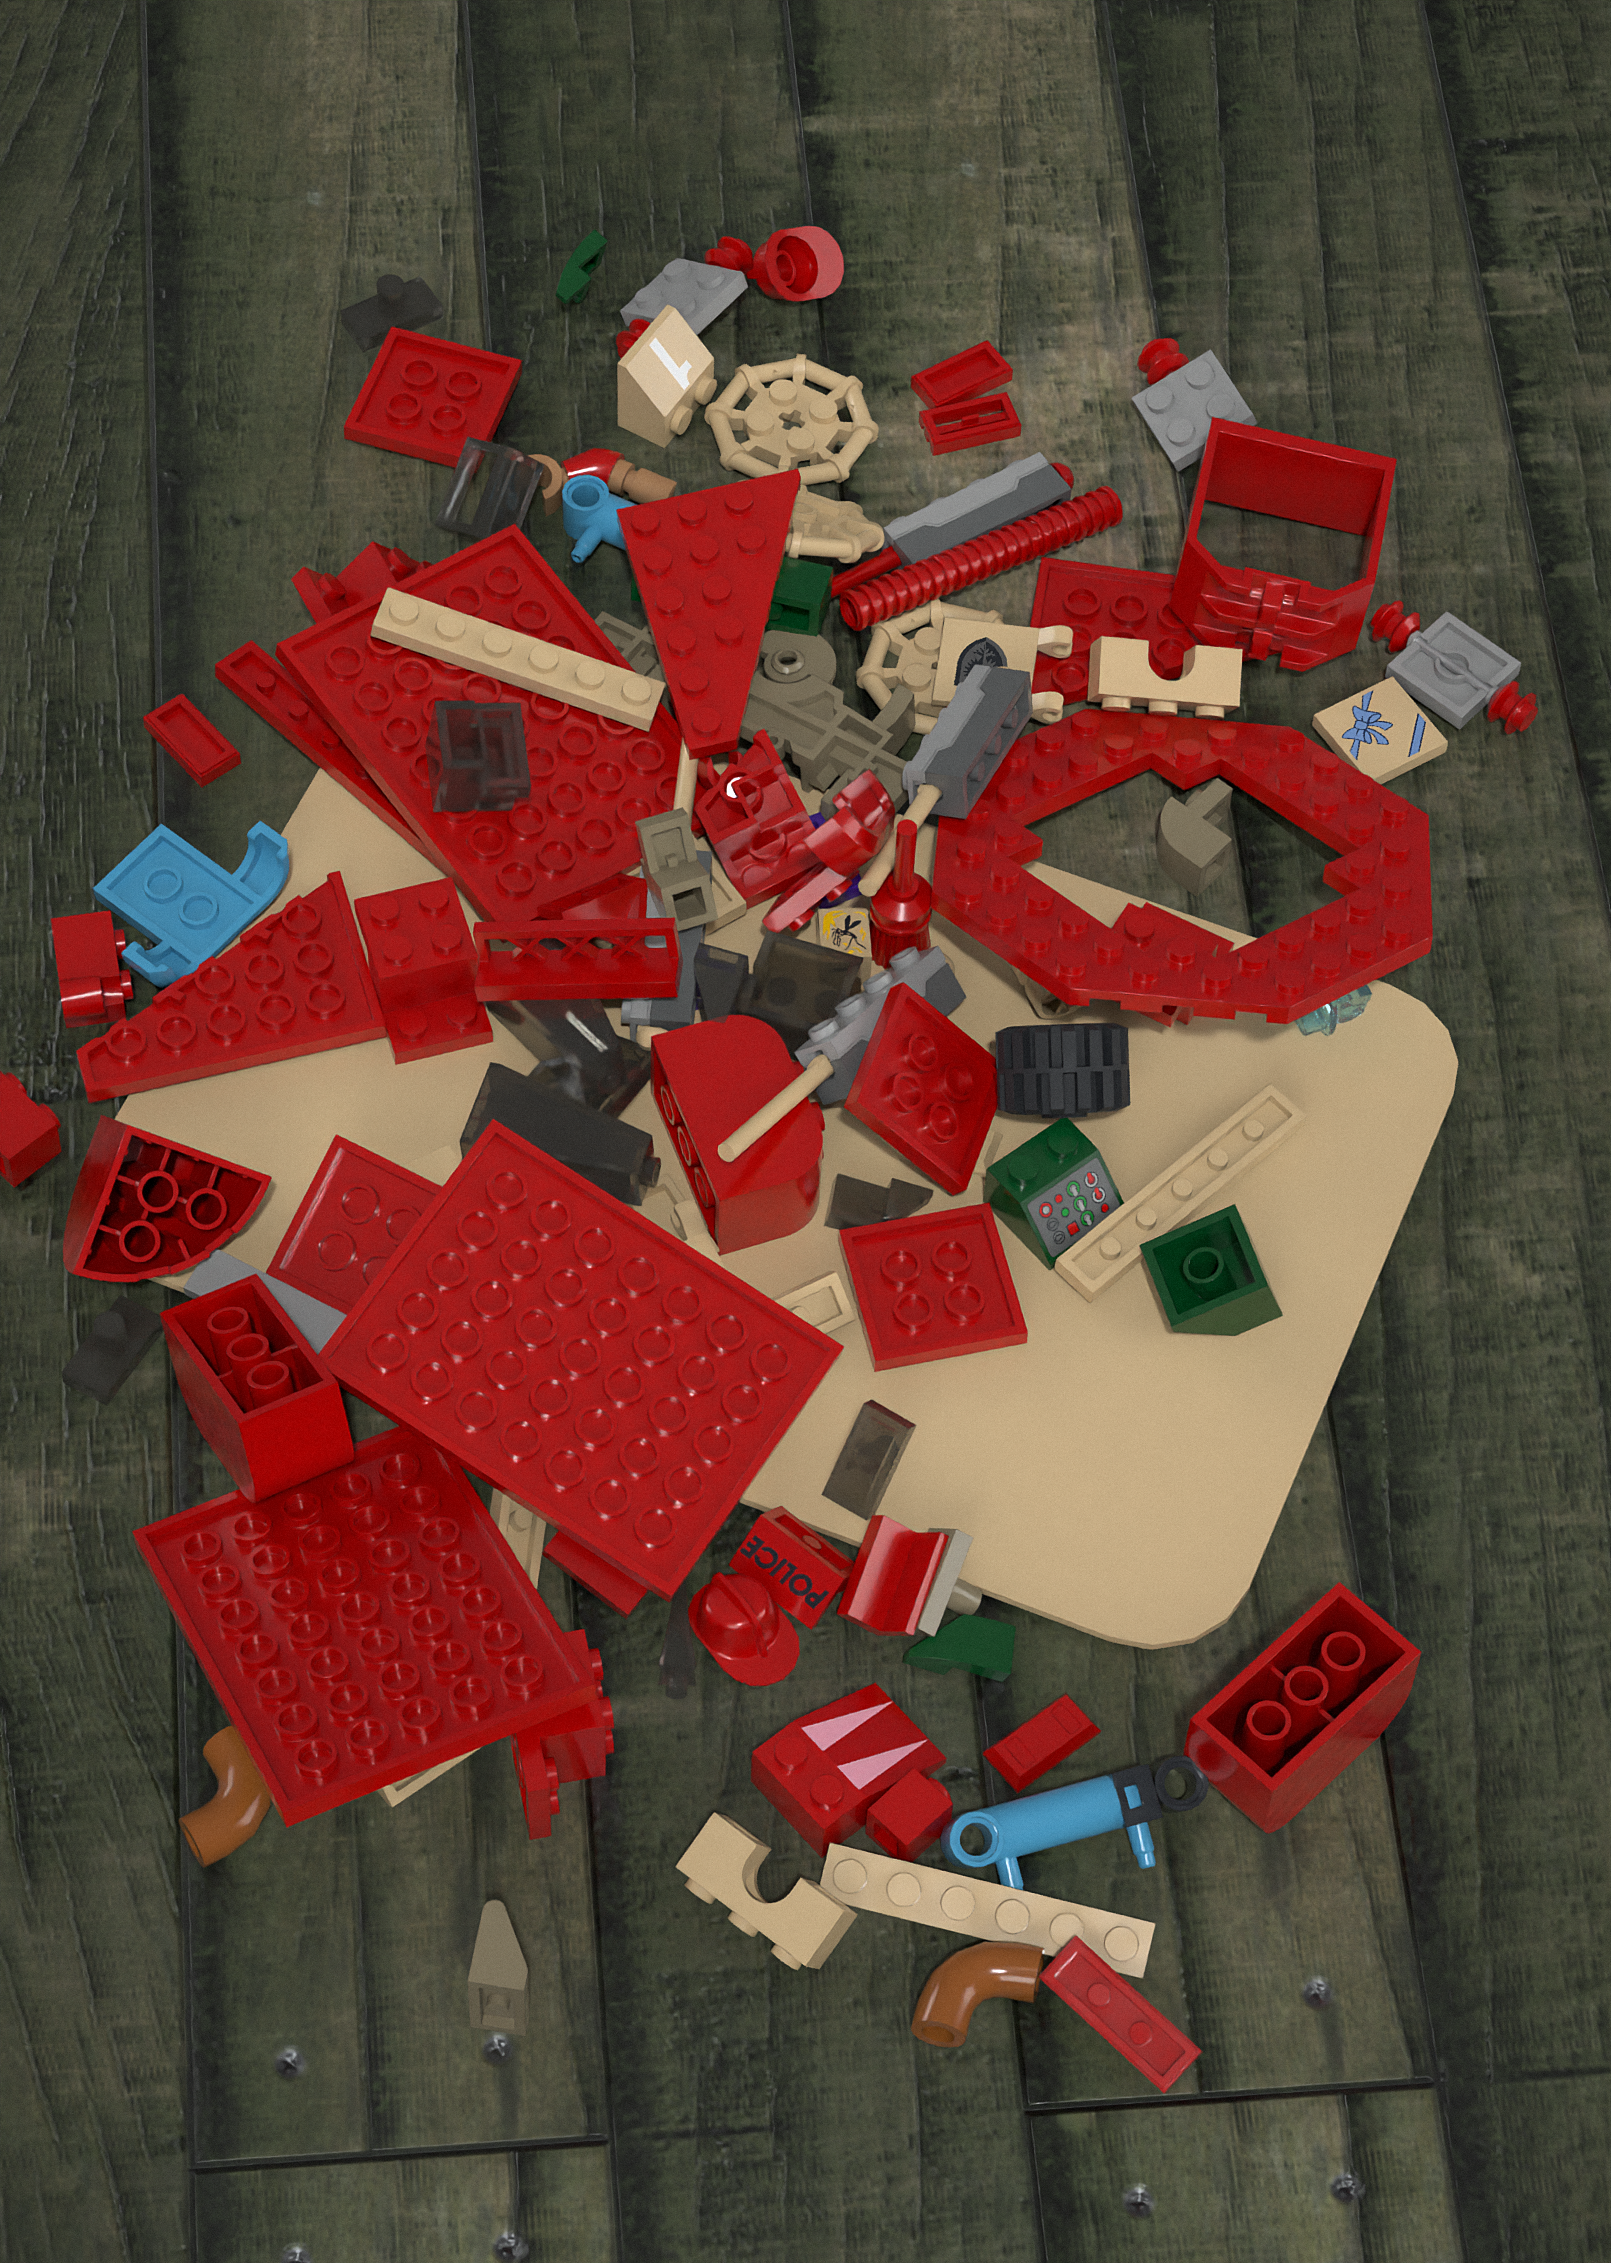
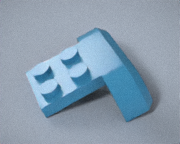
(189, 900)

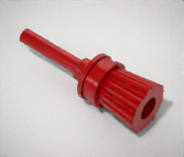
(902, 904)

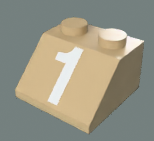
(664, 379)

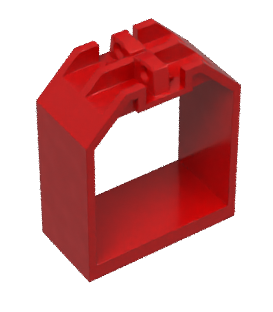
(1292, 481)

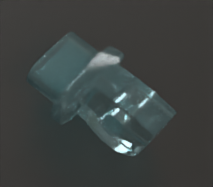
(1336, 1012)

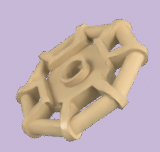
(797, 403)
(831, 529)
(917, 656)

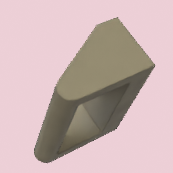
(498, 1976)

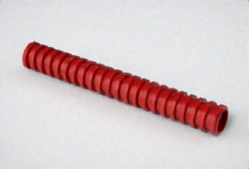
(980, 558)

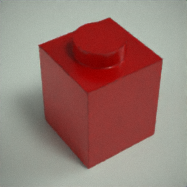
(909, 1816)

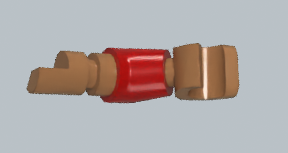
(607, 465)

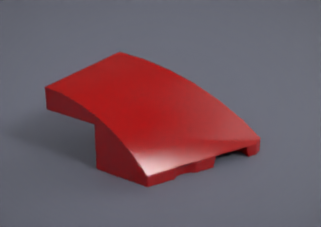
(758, 824)

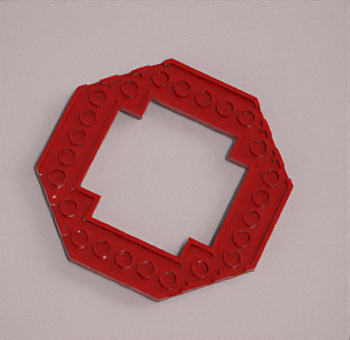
(1283, 974)

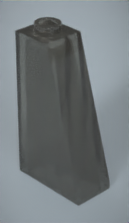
(568, 1038)
(579, 1136)

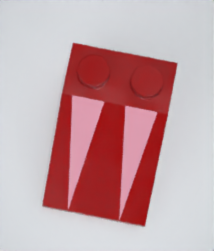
(839, 1763)

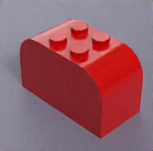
(705, 1088)
(257, 1389)
(1303, 1709)

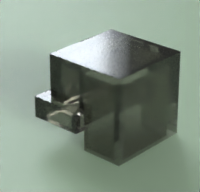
(476, 756)

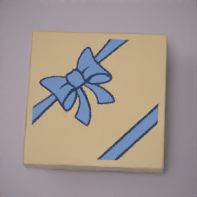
(1380, 731)

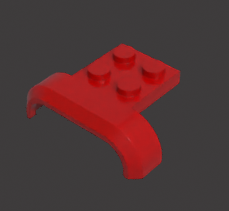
(843, 847)

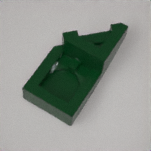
(584, 260)
(969, 1645)

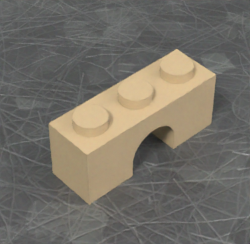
(1124, 678)
(725, 1867)

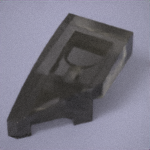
(864, 1203)

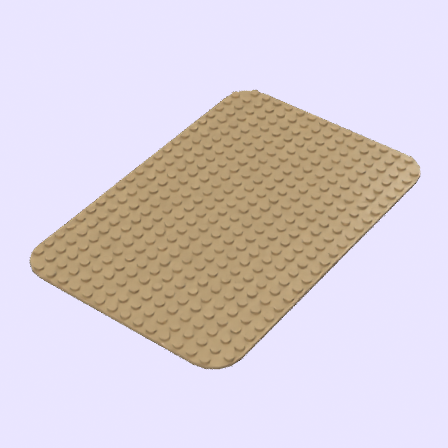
(1106, 1458)

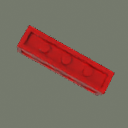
(580, 967)

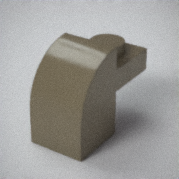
(1188, 837)
(673, 871)

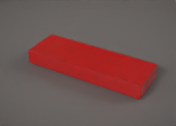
(1120, 2014)

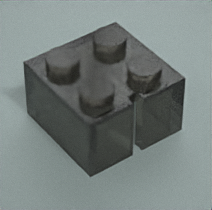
(798, 986)

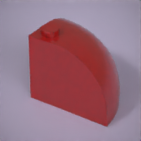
(152, 1205)

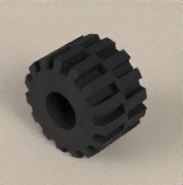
(1062, 1069)

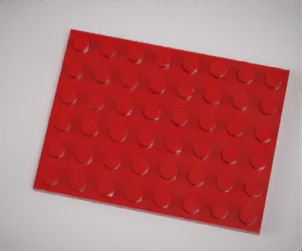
(584, 768)
(579, 1359)
(362, 1623)

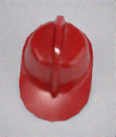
(798, 264)
(744, 1629)

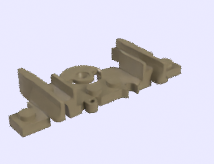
(801, 711)

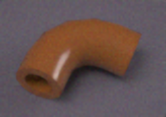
(236, 1807)
(968, 1980)

